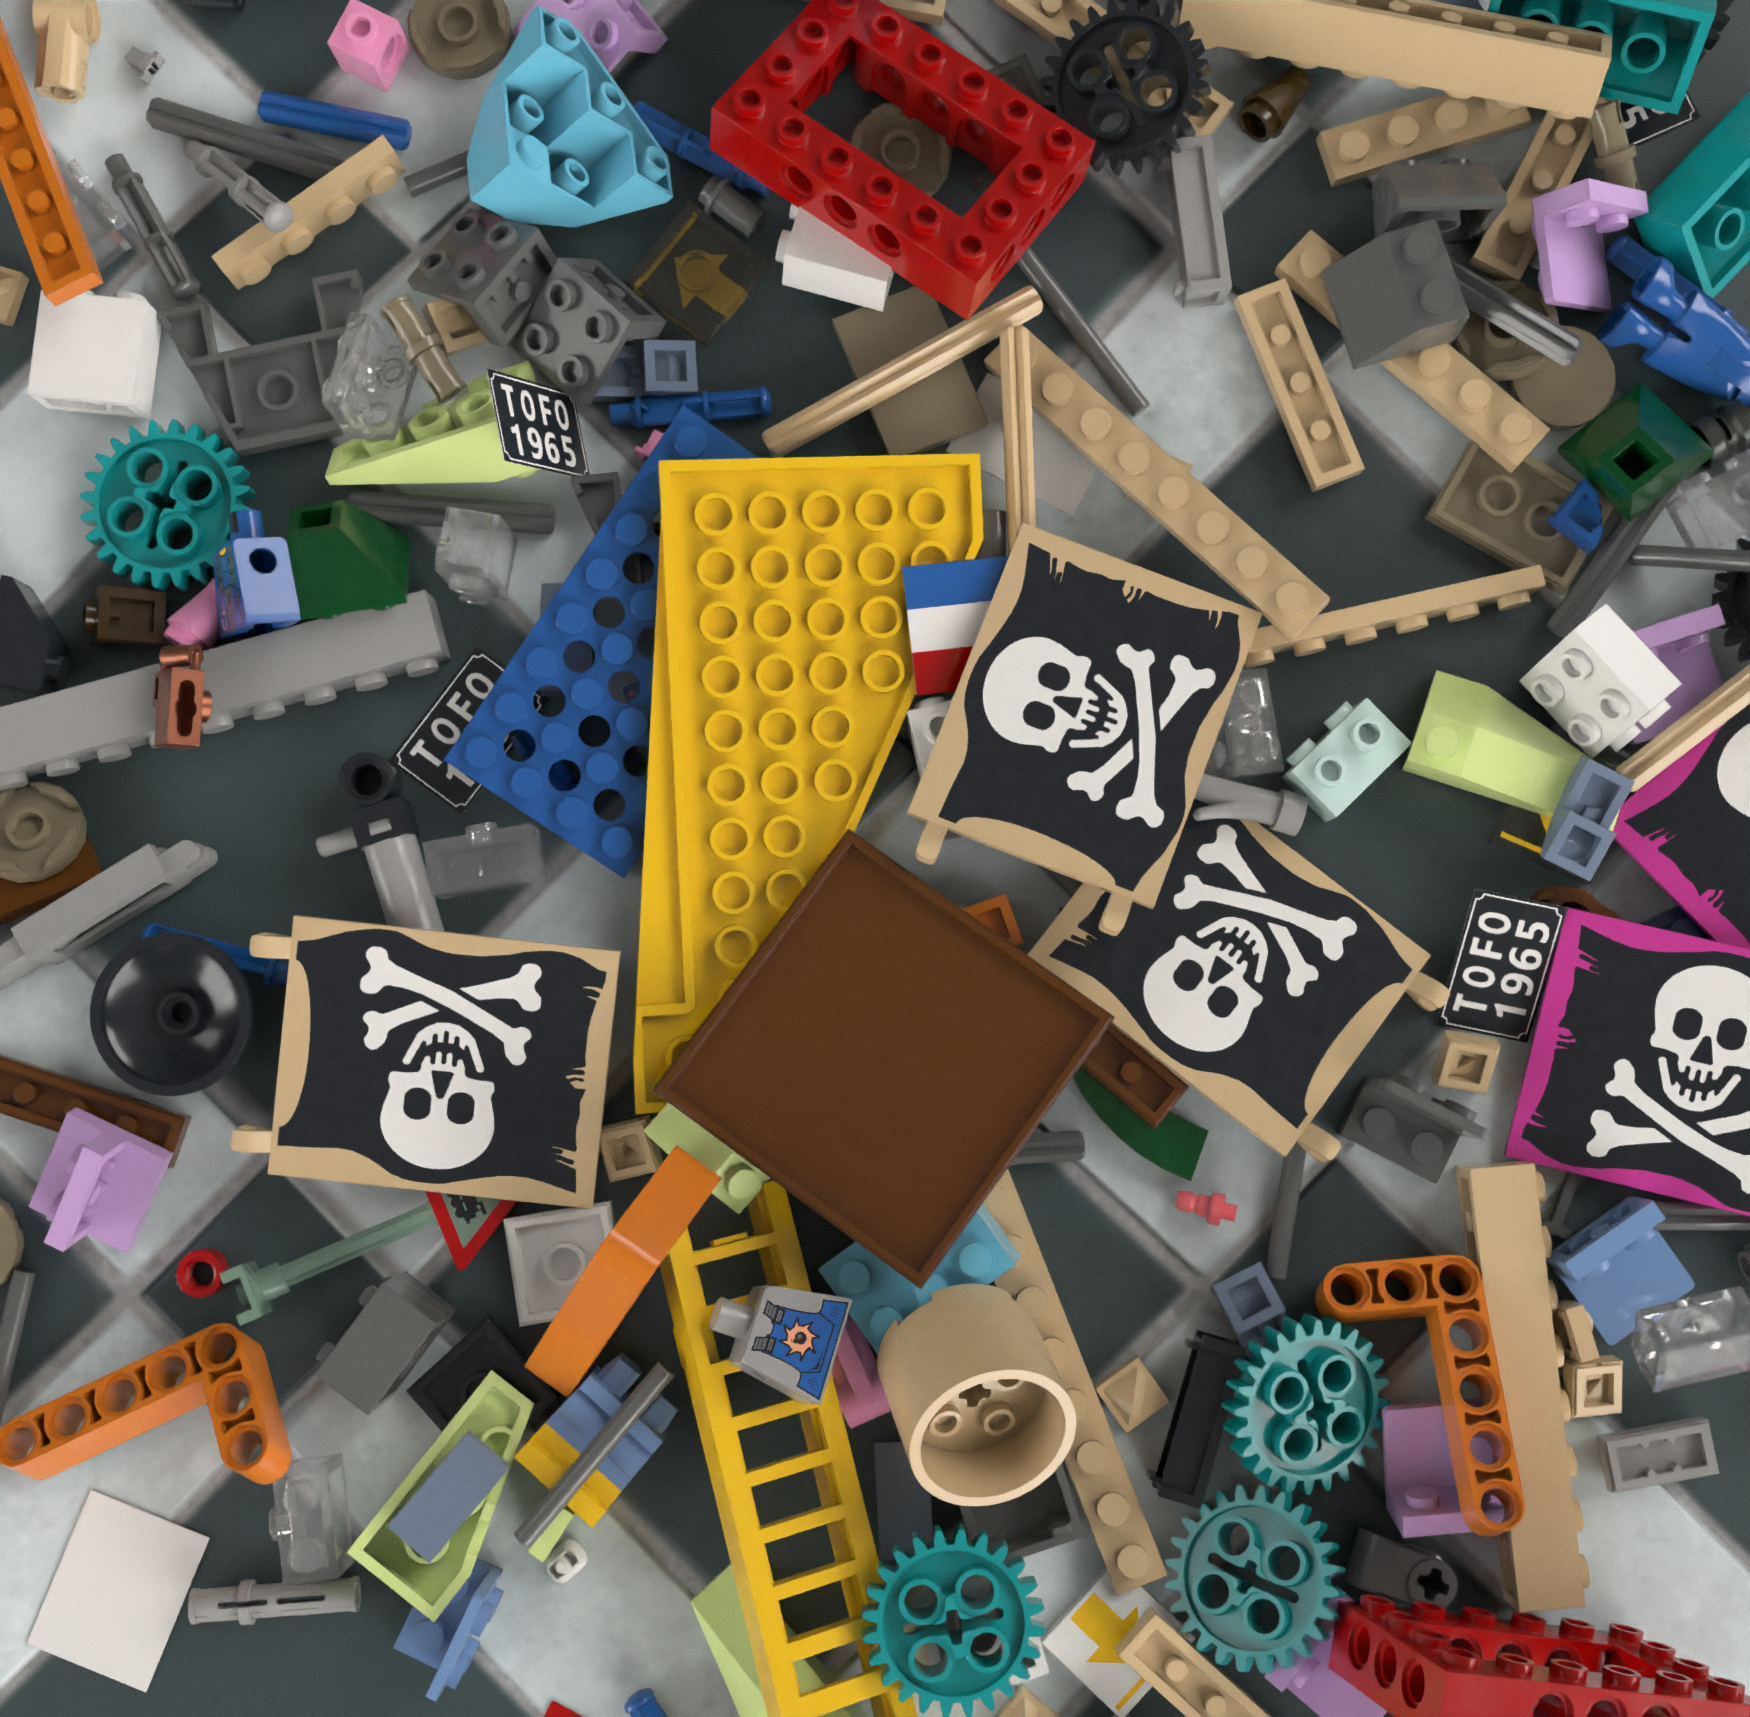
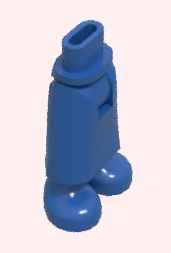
(1693, 344)

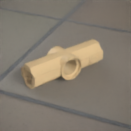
(64, 38)

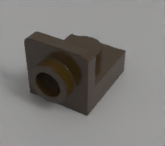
(125, 616)

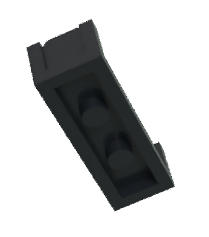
(1197, 1419)

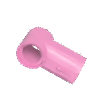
(857, 1378)

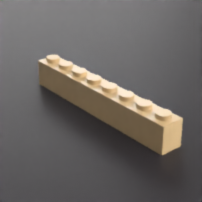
(1417, 46)
(1510, 1249)

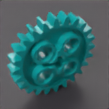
(123, 491)
(1306, 1403)
(1236, 1624)
(961, 1672)

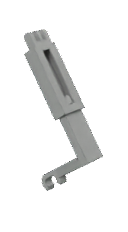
(101, 906)

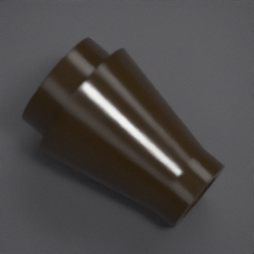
(1271, 106)

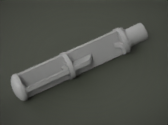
(242, 188)

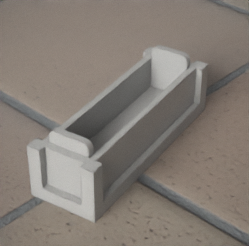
(1197, 223)

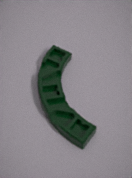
(1171, 1145)

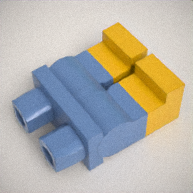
(580, 1419)

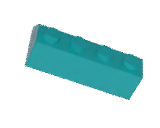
(1652, 42)
(1703, 207)

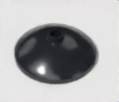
(139, 1020)

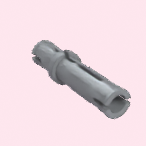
(211, 1605)

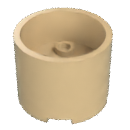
(975, 1396)

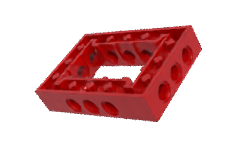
(949, 257)
(1412, 1671)

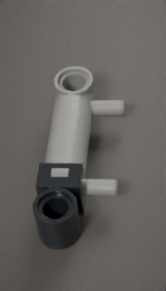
(389, 838)

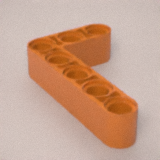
(621, 1270)
(1451, 1368)
(158, 1401)

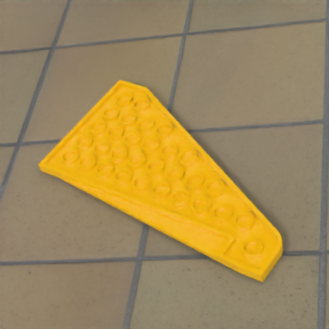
(771, 698)

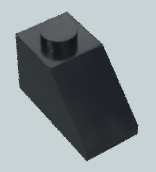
(31, 646)

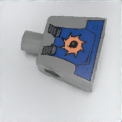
(784, 1337)

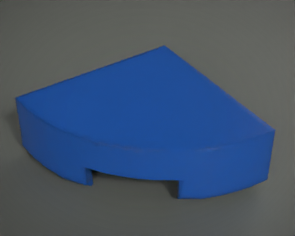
(1580, 516)

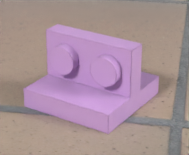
(98, 1183)

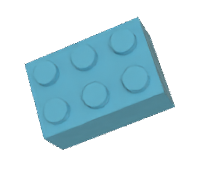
(885, 1295)

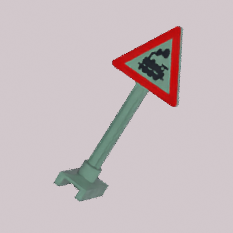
(462, 1219)

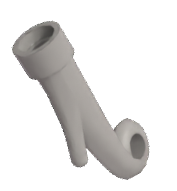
(1228, 799)

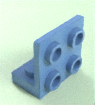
(1620, 1267)
(449, 1640)

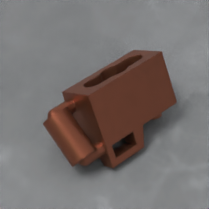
(180, 698)

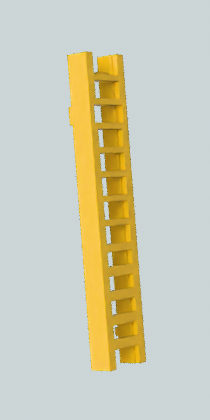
(827, 1455)

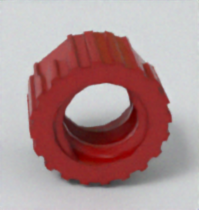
(185, 1269)

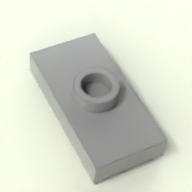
(1657, 1454)

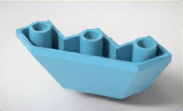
(561, 136)

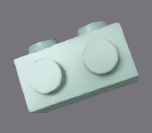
(1345, 759)

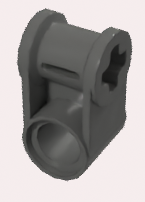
(1391, 1568)

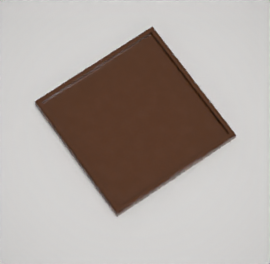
(884, 1057)

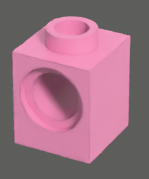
(369, 44)

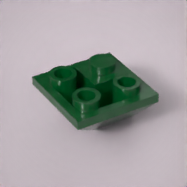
(1635, 451)
(345, 560)

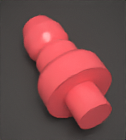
(1212, 1207)

